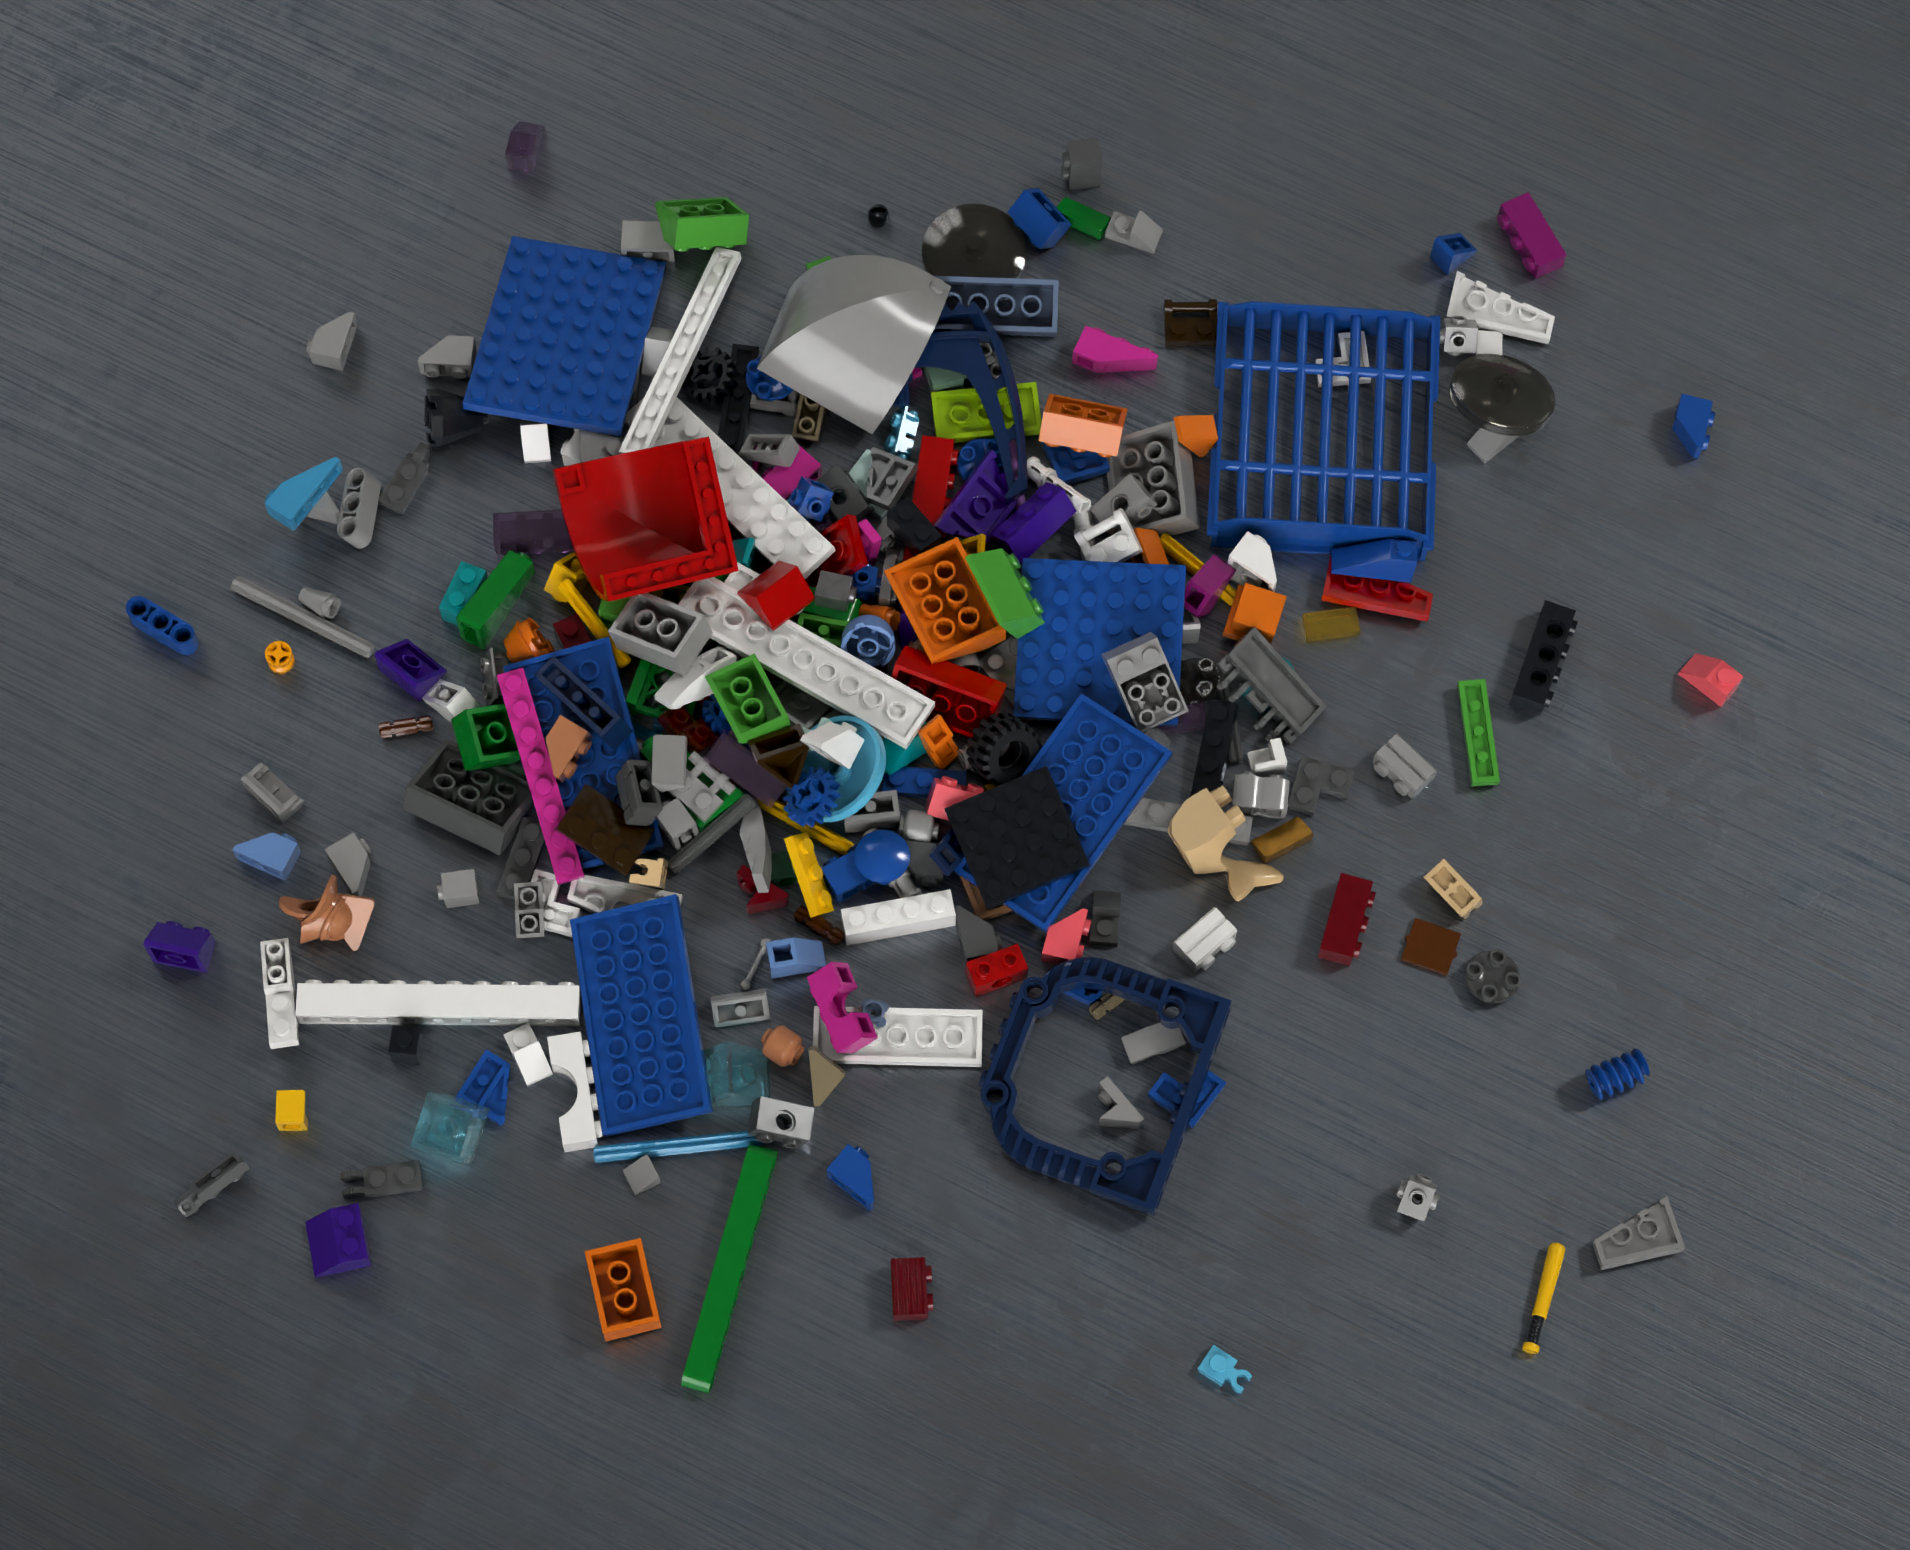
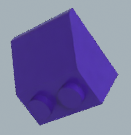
(180, 946)
(338, 1240)

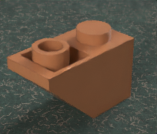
(565, 745)

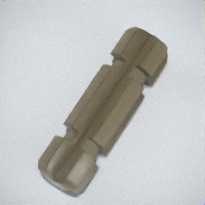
(1107, 1002)

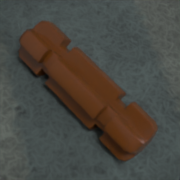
(405, 726)
(819, 925)

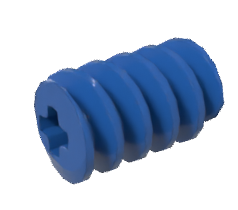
(1617, 1072)

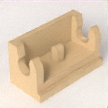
(654, 876)
(1453, 889)

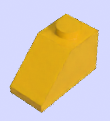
(564, 569)

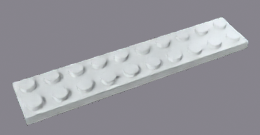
(748, 499)
(811, 663)

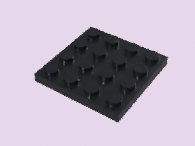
(1017, 837)

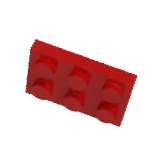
(849, 550)

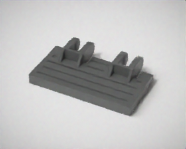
(1272, 685)

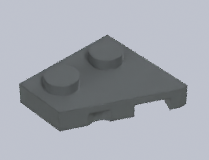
(888, 478)

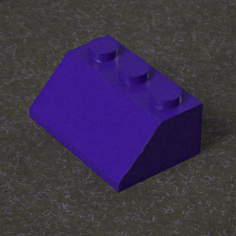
(1033, 522)

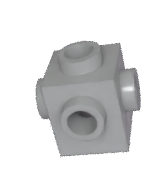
(1458, 335)
(1415, 1206)

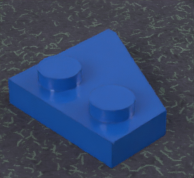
(488, 1086)

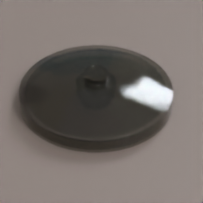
(974, 243)
(1502, 394)

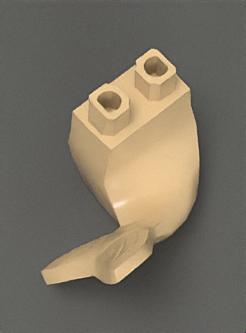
(1202, 832)

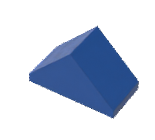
(1451, 251)

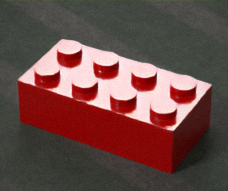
(958, 693)

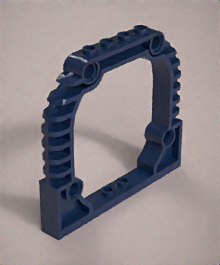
(1143, 1178)

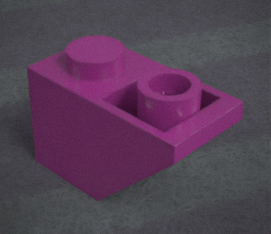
(1207, 586)

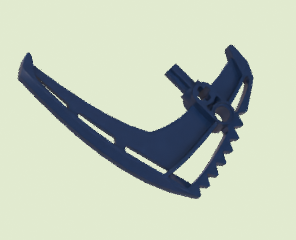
(963, 354)

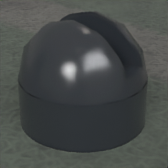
(878, 215)

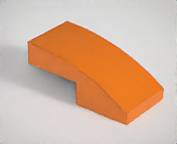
(938, 742)

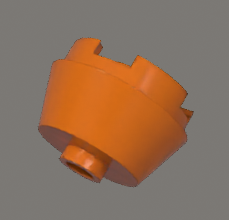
(526, 642)

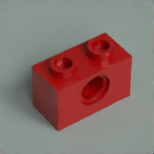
(996, 970)

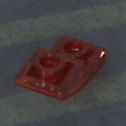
(682, 724)

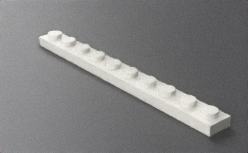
(682, 350)

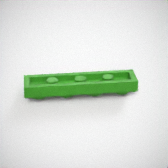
(1478, 732)

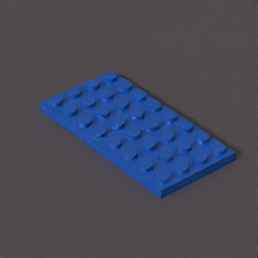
(597, 669)
(1101, 777)
(641, 1015)

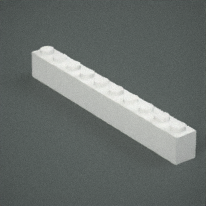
(438, 1003)

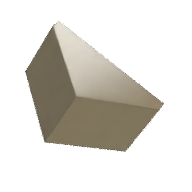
(824, 1075)

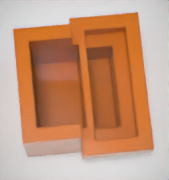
(1256, 609)

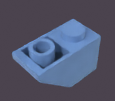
(794, 956)

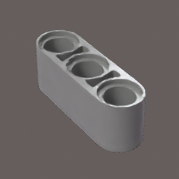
(358, 507)

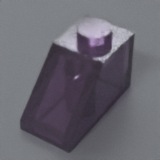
(524, 146)

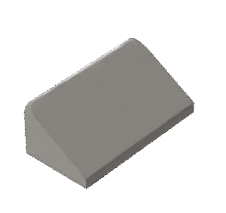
(669, 762)
(740, 1008)

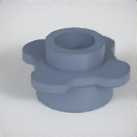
(879, 1007)

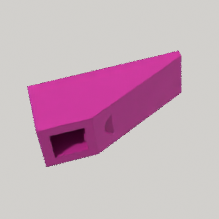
(1105, 353)

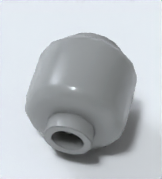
(918, 827)

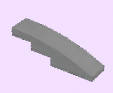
(757, 847)

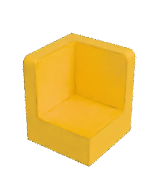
(291, 1110)

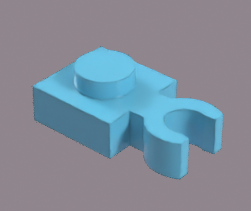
(1220, 1367)

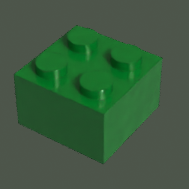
(485, 737)

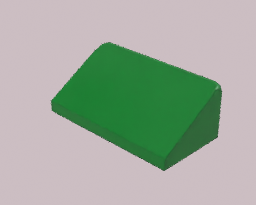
(1084, 218)

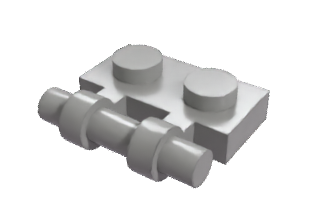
(696, 795)

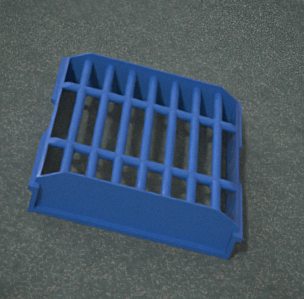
(1321, 536)

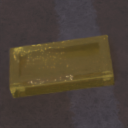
(1331, 624)

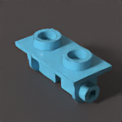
(902, 424)

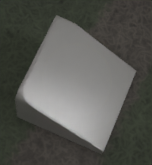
(641, 1175)

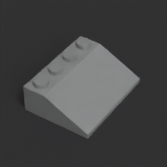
(1167, 474)

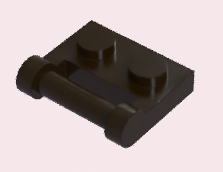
(1190, 330)

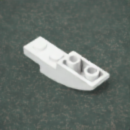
(693, 686)
(280, 993)

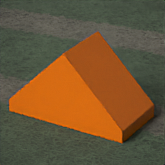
(1196, 432)

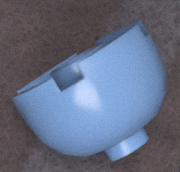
(869, 640)

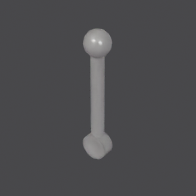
(746, 984)

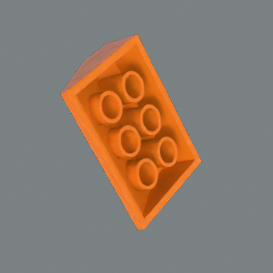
(945, 603)

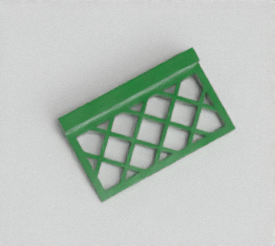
(642, 683)

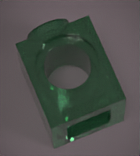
(782, 870)

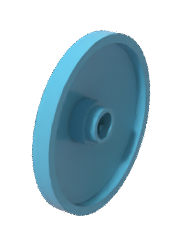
(863, 777)

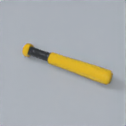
(1548, 1281)

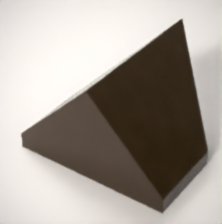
(781, 753)

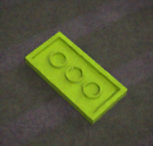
(963, 418)

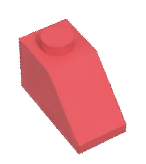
(1711, 677)

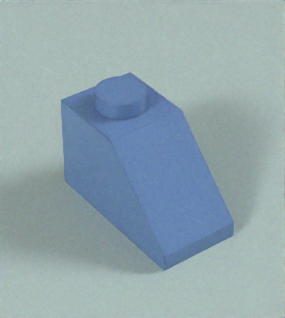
(270, 853)

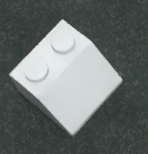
(1253, 563)

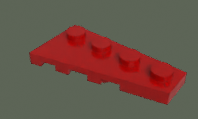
(1377, 595)

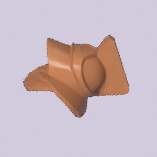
(331, 915)

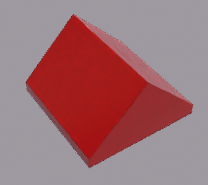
(777, 594)

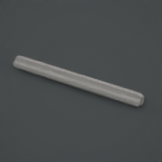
(303, 617)

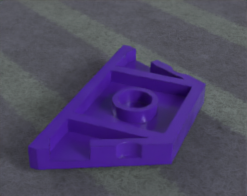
(978, 504)

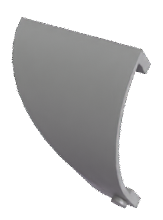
(854, 333)

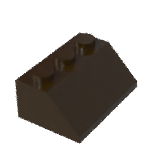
(601, 830)

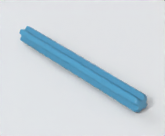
(674, 1146)

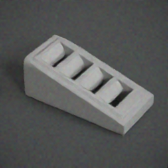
(772, 449)

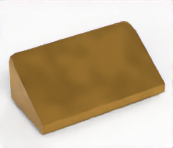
(1282, 839)

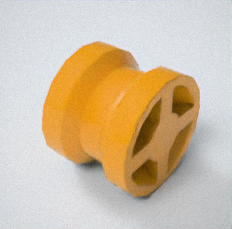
(275, 652)

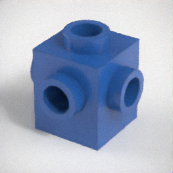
(811, 499)
(867, 584)

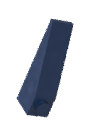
(584, 703)

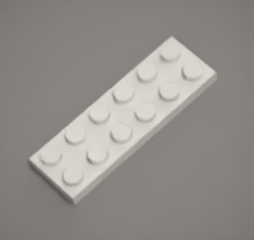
(913, 1038)

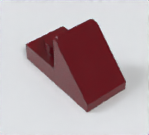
(760, 901)

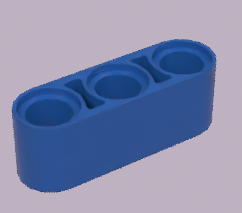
(153, 617)

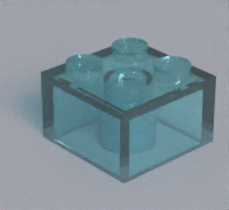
(450, 1127)

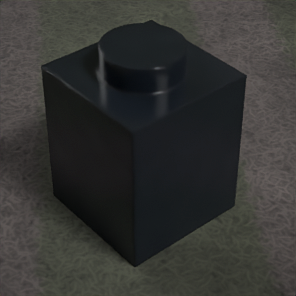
(406, 1044)

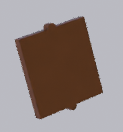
(1431, 946)

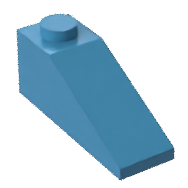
(299, 494)

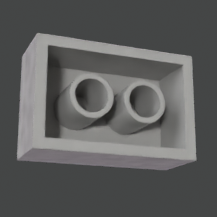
(660, 632)

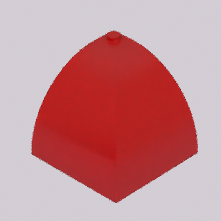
(647, 518)

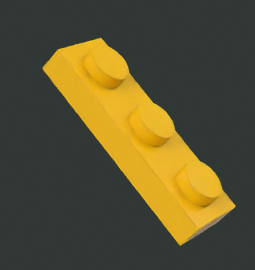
(809, 874)

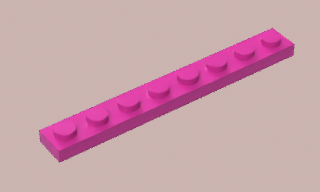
(539, 774)

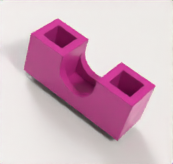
(830, 989)

